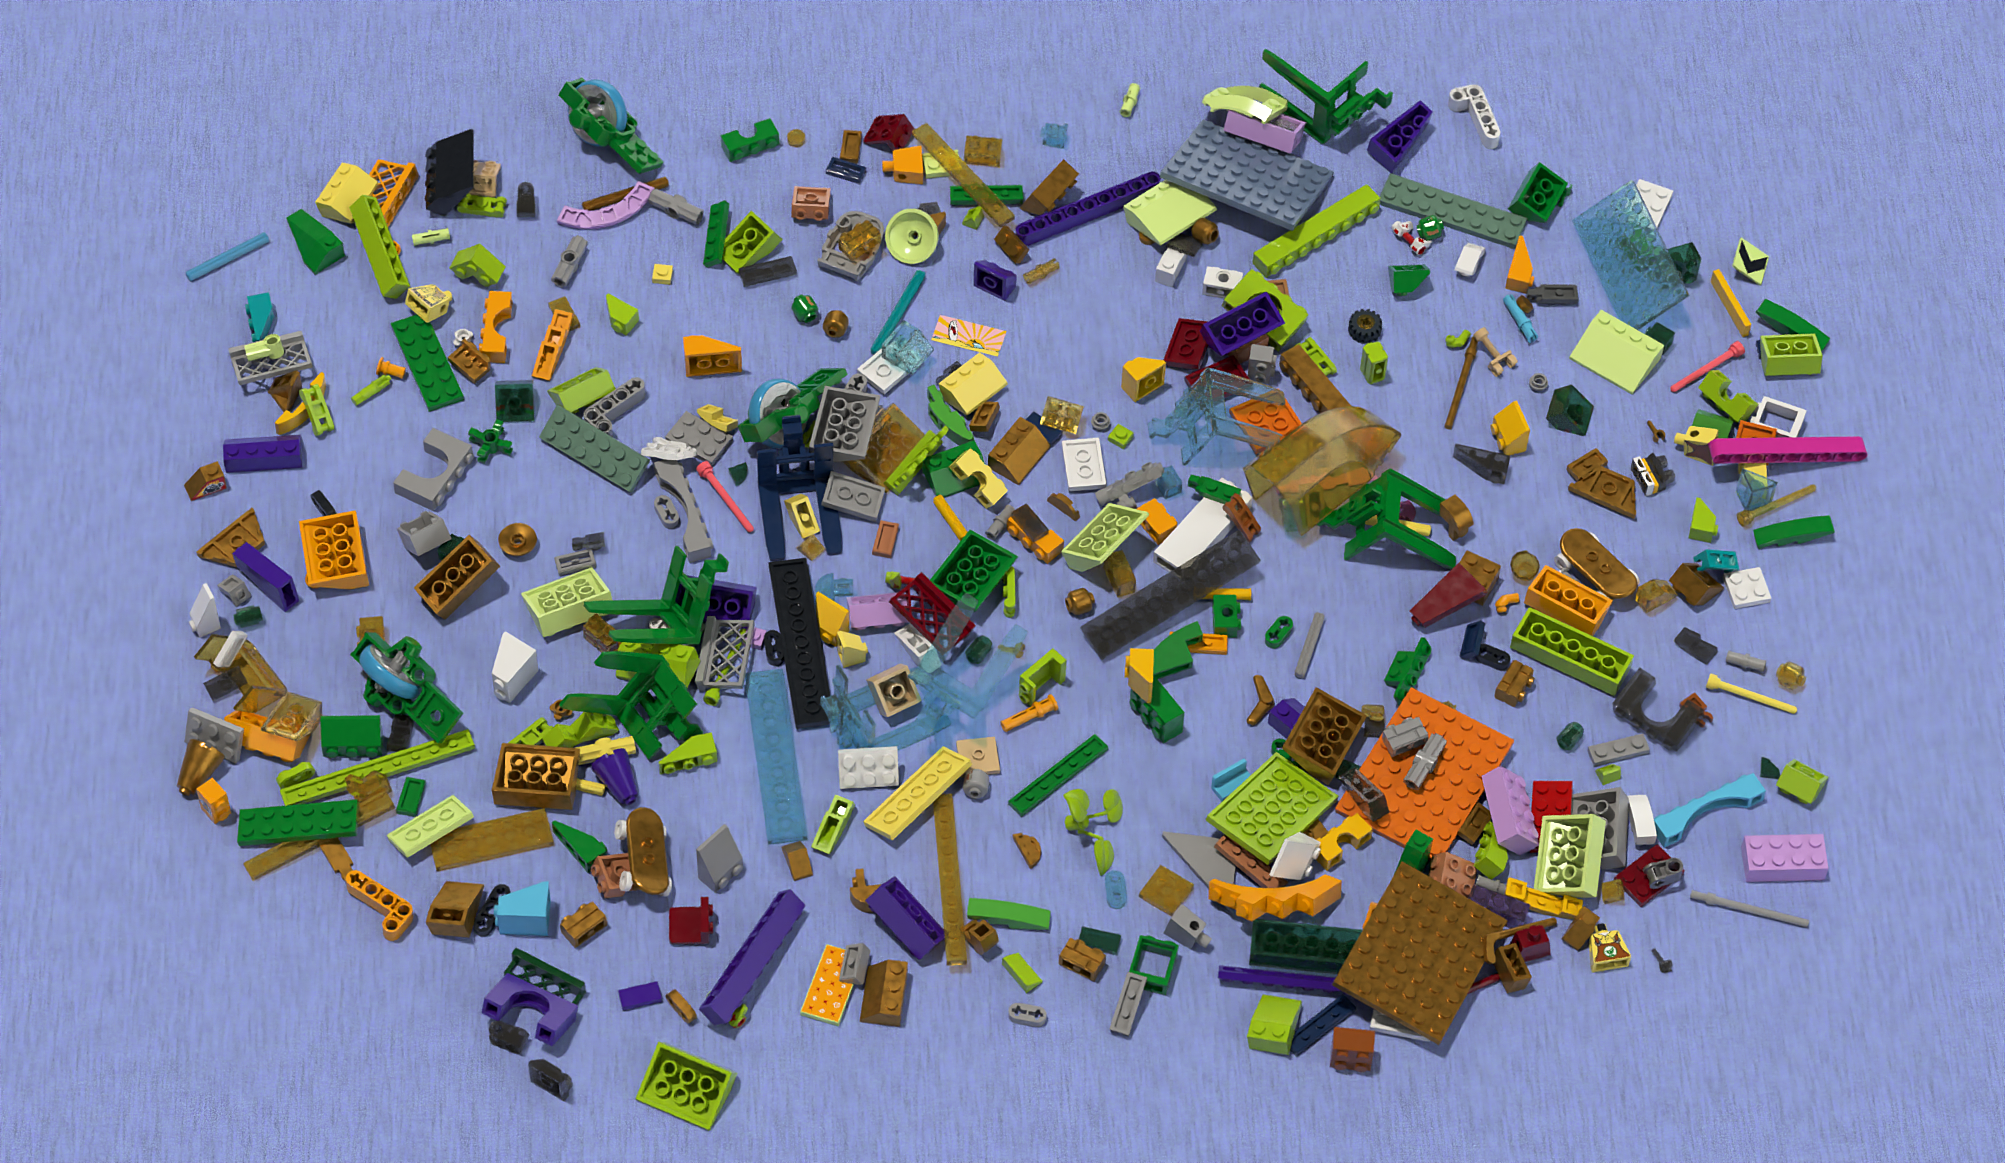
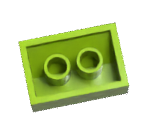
(1790, 354)
(582, 389)

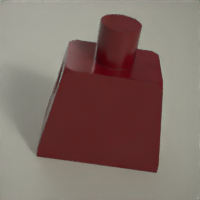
(1532, 942)

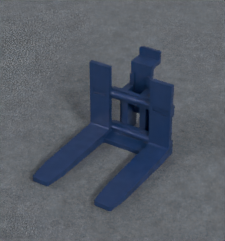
(785, 482)

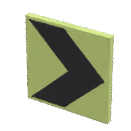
(1750, 261)

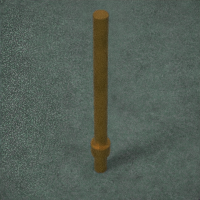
(1470, 355)

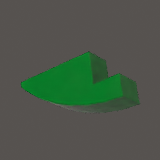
(1173, 652)

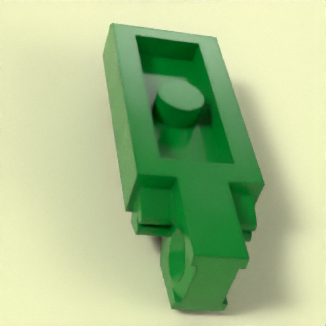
(1212, 488)

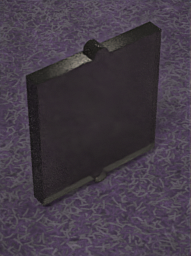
(1185, 244)

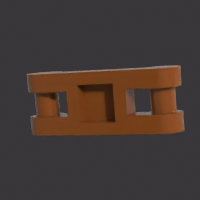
(1242, 517)

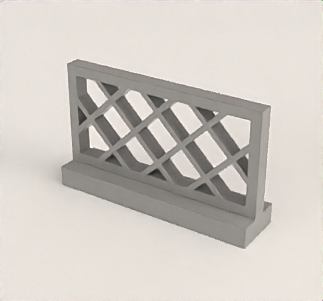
(291, 343)
(709, 649)

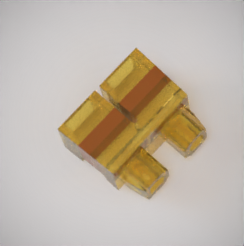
(597, 632)

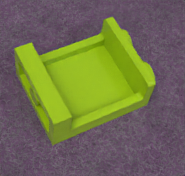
(1049, 666)

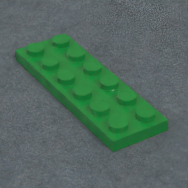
(427, 362)
(298, 822)

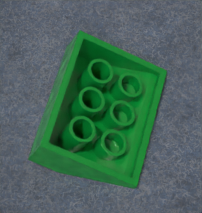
(973, 569)

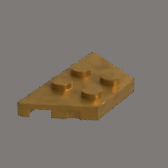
(1608, 490)
(232, 537)

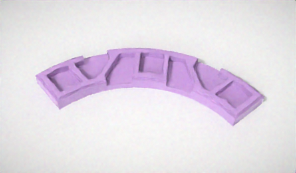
(609, 215)

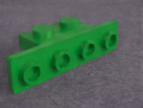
(1407, 669)

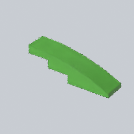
(1009, 913)

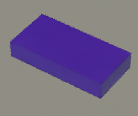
(640, 995)

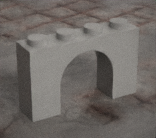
(431, 491)

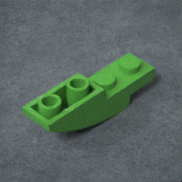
(942, 416)

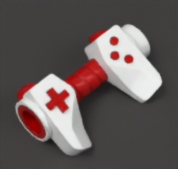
(1402, 230)

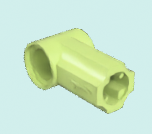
(270, 347)

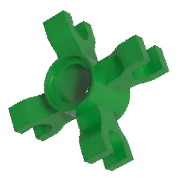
(490, 435)

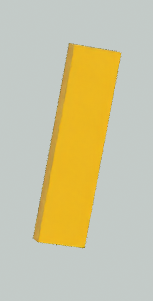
(1730, 303)

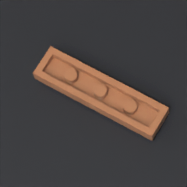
(1248, 863)

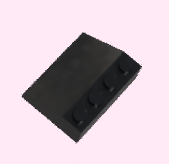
(449, 171)

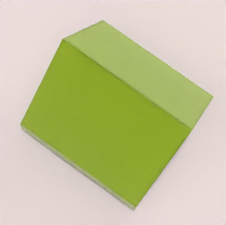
(973, 218)
(1608, 773)

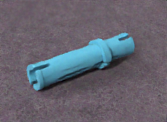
(1524, 324)

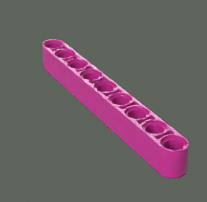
(1787, 450)

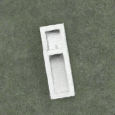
(1641, 820)

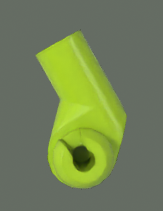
(1460, 341)

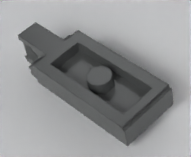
(1553, 294)

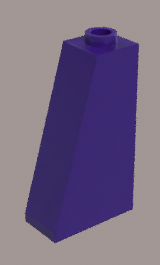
(267, 576)

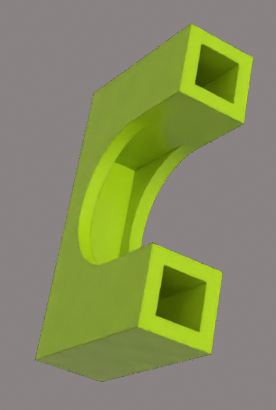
(1253, 285)

